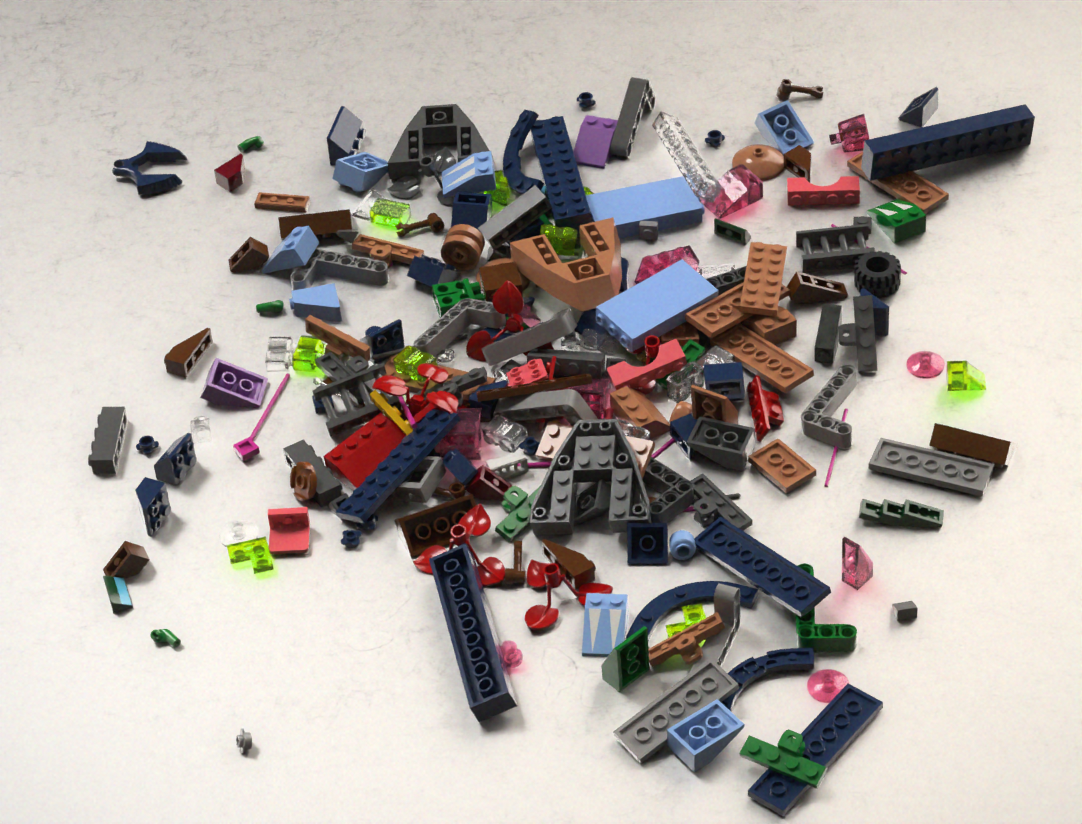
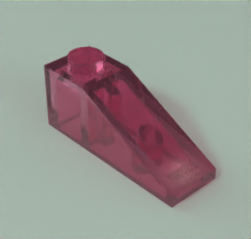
(856, 564)

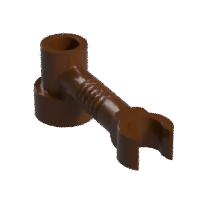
(786, 89)
(433, 221)
(455, 491)
(516, 575)

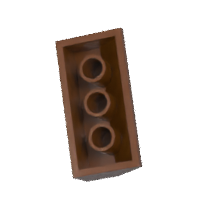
(321, 224)
(972, 444)
(432, 524)

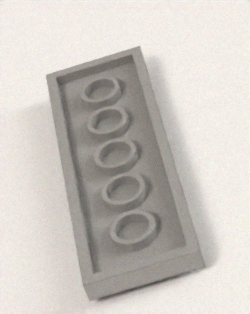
(931, 466)
(647, 729)

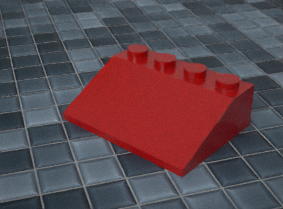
(363, 451)

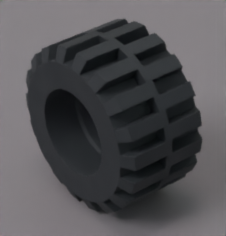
(877, 273)

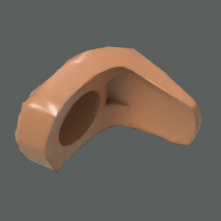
(680, 410)

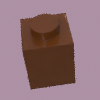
(798, 162)
(249, 256)
(127, 561)

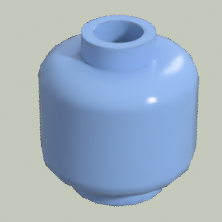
(682, 545)

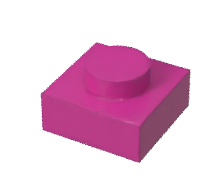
(246, 449)

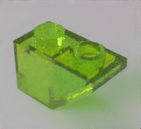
(501, 193)
(964, 376)

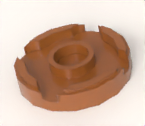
(303, 481)

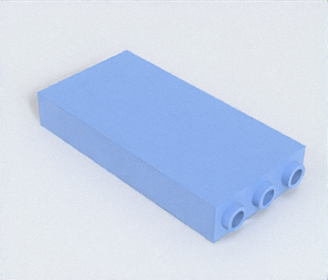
(663, 201)
(654, 305)

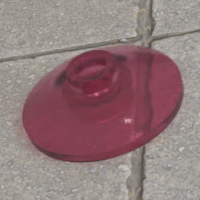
(527, 313)
(925, 364)
(826, 684)

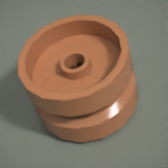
(463, 247)

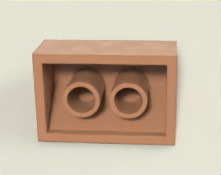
(638, 410)

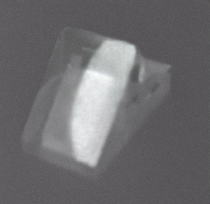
(570, 342)

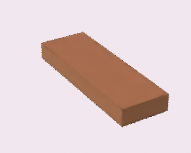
(282, 202)

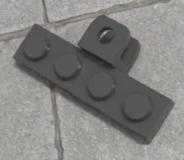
(861, 333)
(337, 370)
(459, 384)
(716, 505)

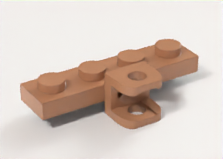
(385, 250)
(336, 340)
(686, 642)

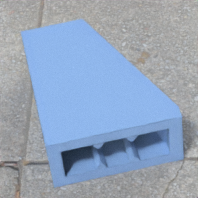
(316, 301)

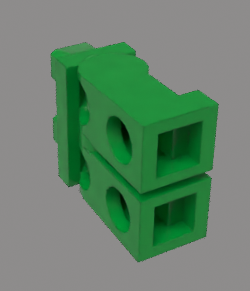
(450, 293)

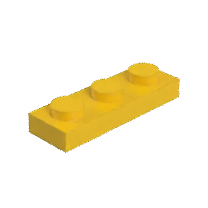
(392, 413)

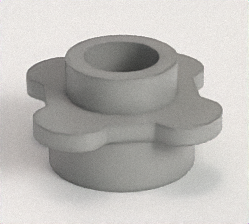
(244, 740)

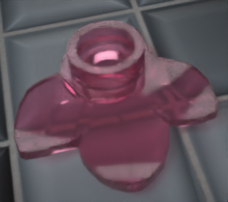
(512, 656)

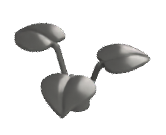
(408, 185)

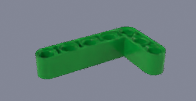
(823, 636)

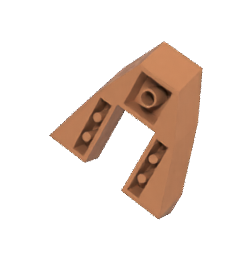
(580, 282)

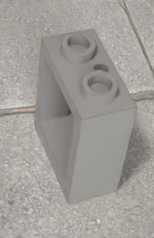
(421, 491)

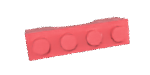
(844, 191)
(669, 359)

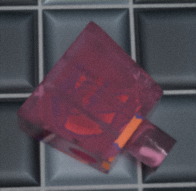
(851, 134)

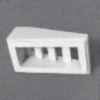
(502, 468)

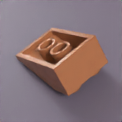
(773, 328)
(712, 406)

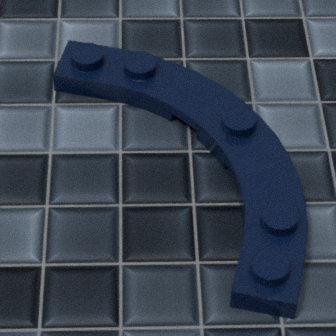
(512, 161)
(682, 596)
(774, 661)

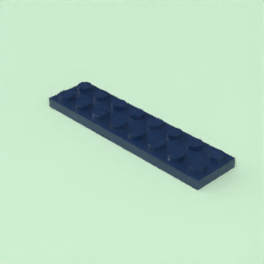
(397, 466)
(762, 567)
(824, 741)

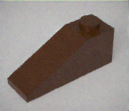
(812, 289)
(186, 354)
(573, 564)

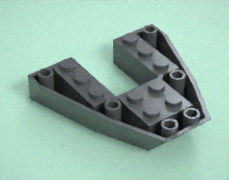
(433, 126)
(589, 454)

